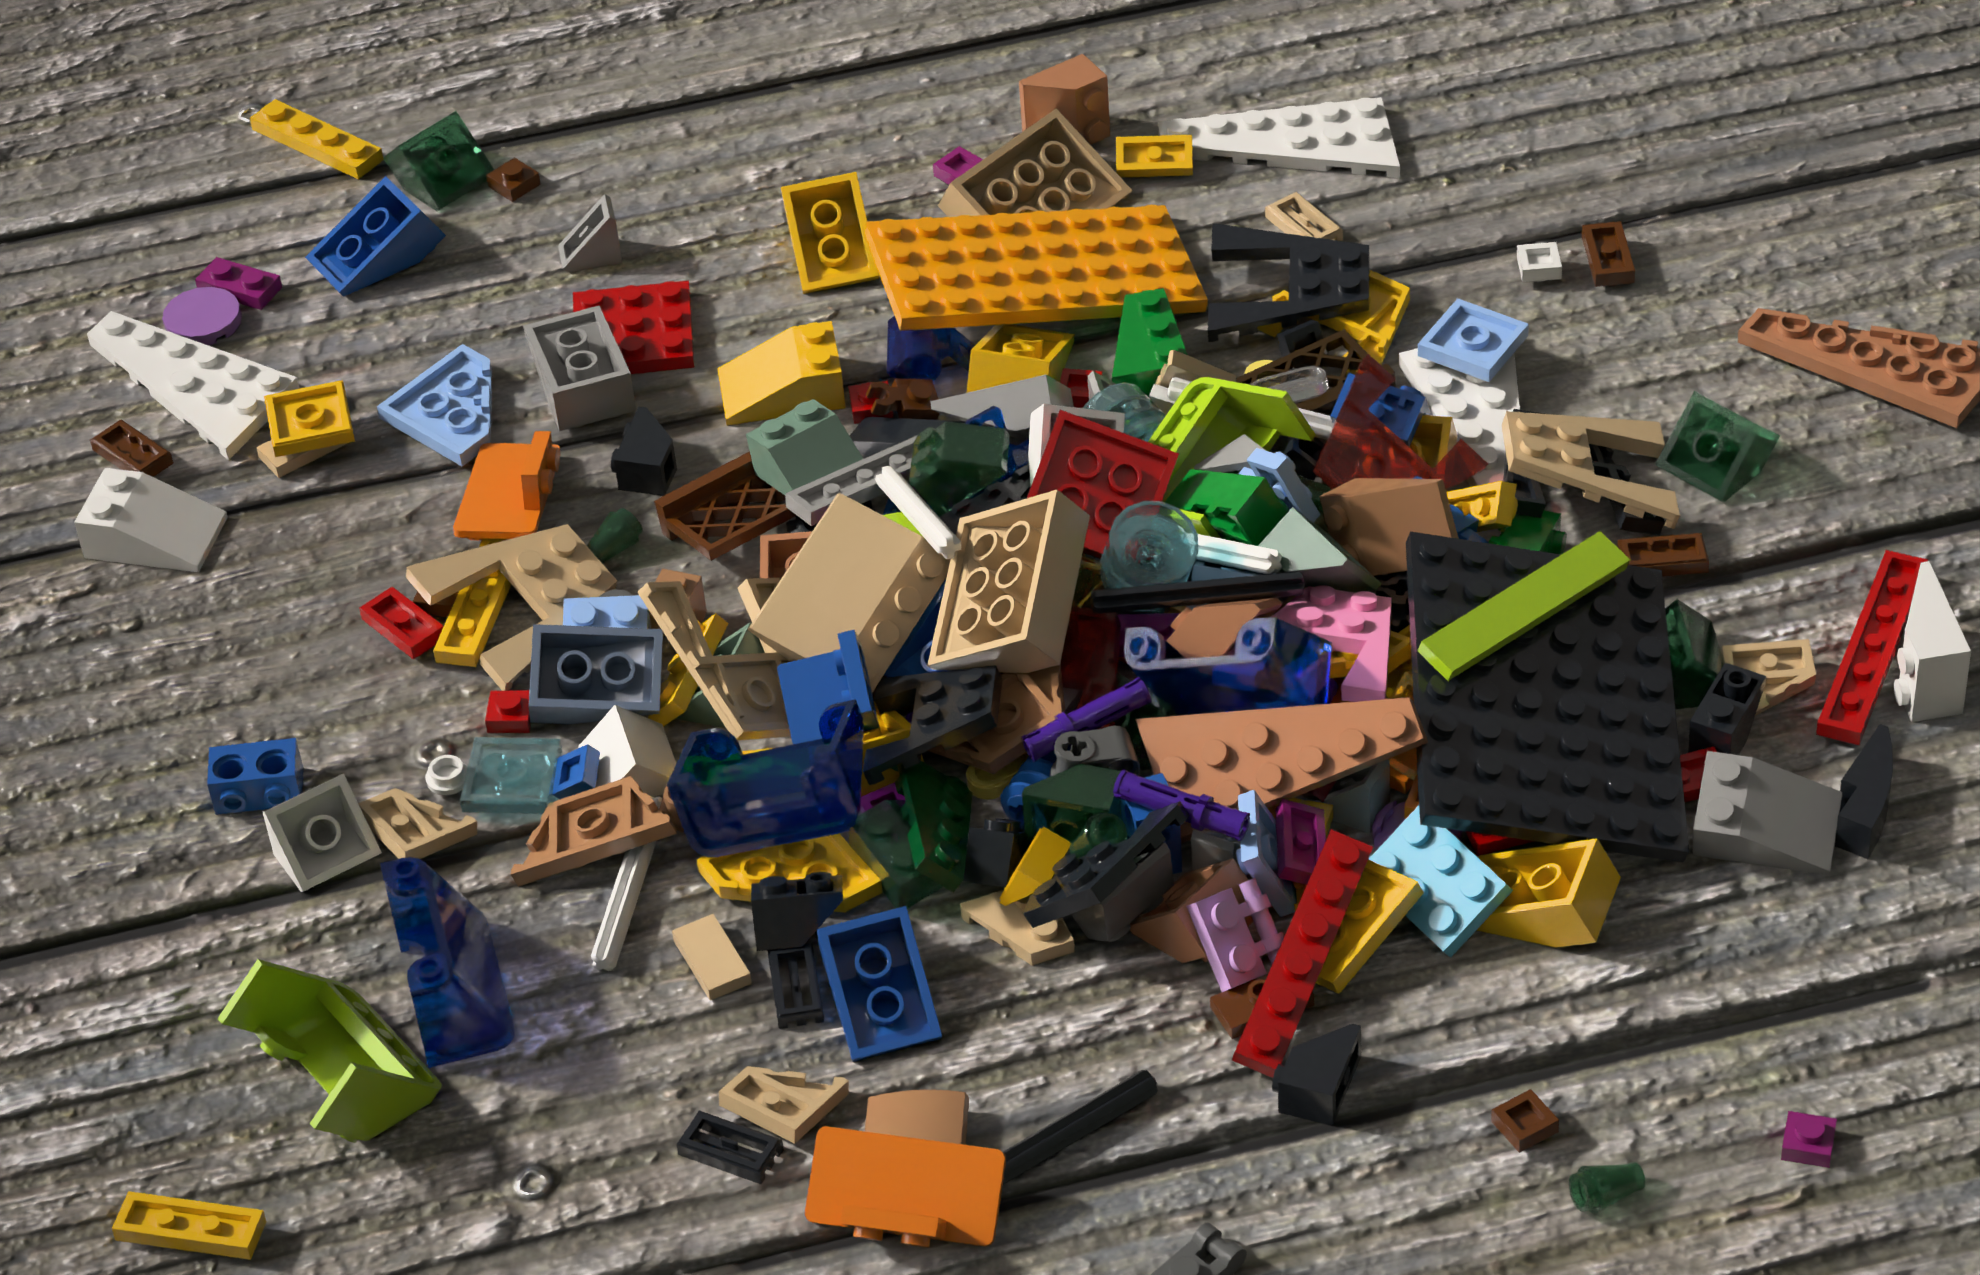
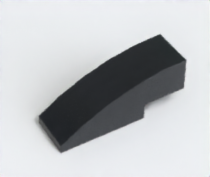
(1866, 796)

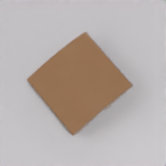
(920, 1115)

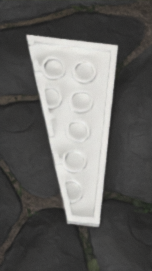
(1298, 137)
(192, 380)
(1471, 402)

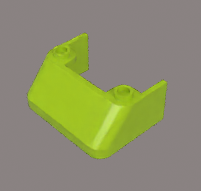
(1217, 413)
(340, 1042)

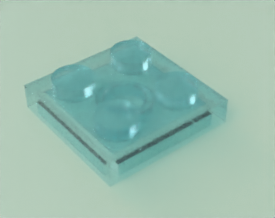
(510, 775)

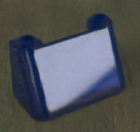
(1270, 669)
(769, 795)
(459, 980)

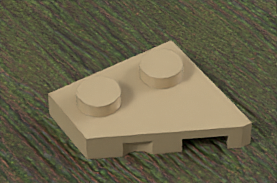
(1785, 664)
(414, 825)
(781, 1100)

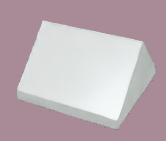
(632, 748)
(320, 833)

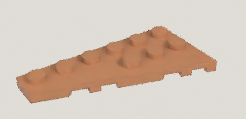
(1883, 362)
(1277, 748)

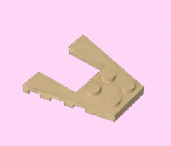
(1558, 452)
(539, 566)
(740, 686)

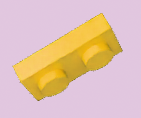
(1154, 156)

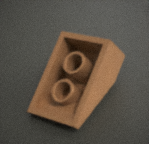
(1377, 514)

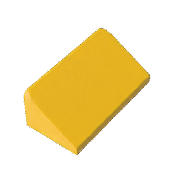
(1035, 866)

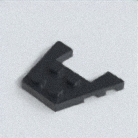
(946, 712)
(1093, 877)

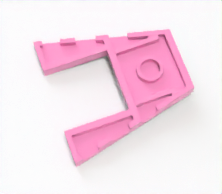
(1354, 625)

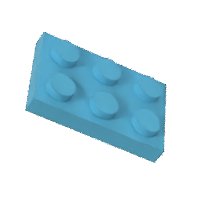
(1455, 882)

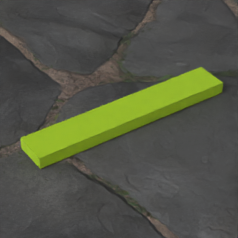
(1523, 605)

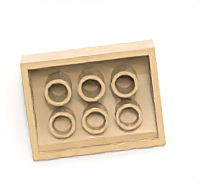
(1037, 171)
(852, 576)
(1011, 586)

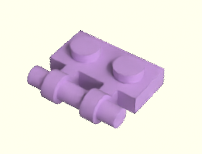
(1227, 937)

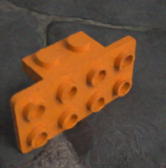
(508, 489)
(905, 1187)

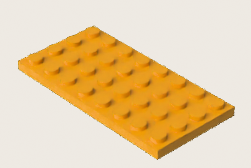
(1030, 266)

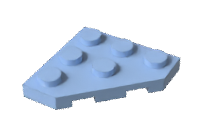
(446, 405)

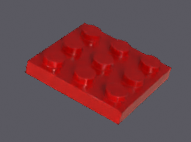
(647, 322)
(1101, 472)

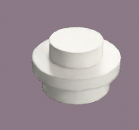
(446, 775)

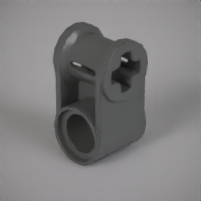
(1098, 748)

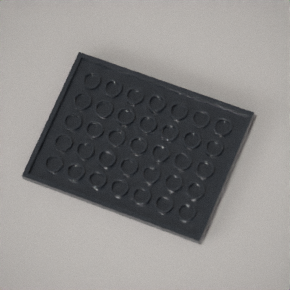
(1560, 726)

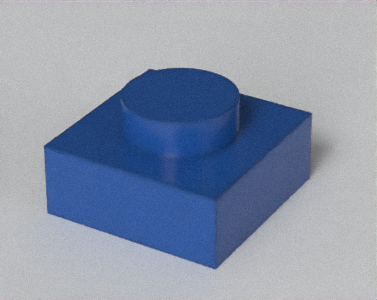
(576, 772)

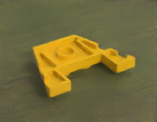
(1371, 328)

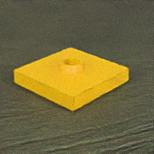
(309, 418)

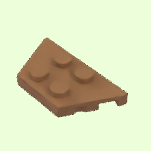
(1026, 705)
(592, 828)

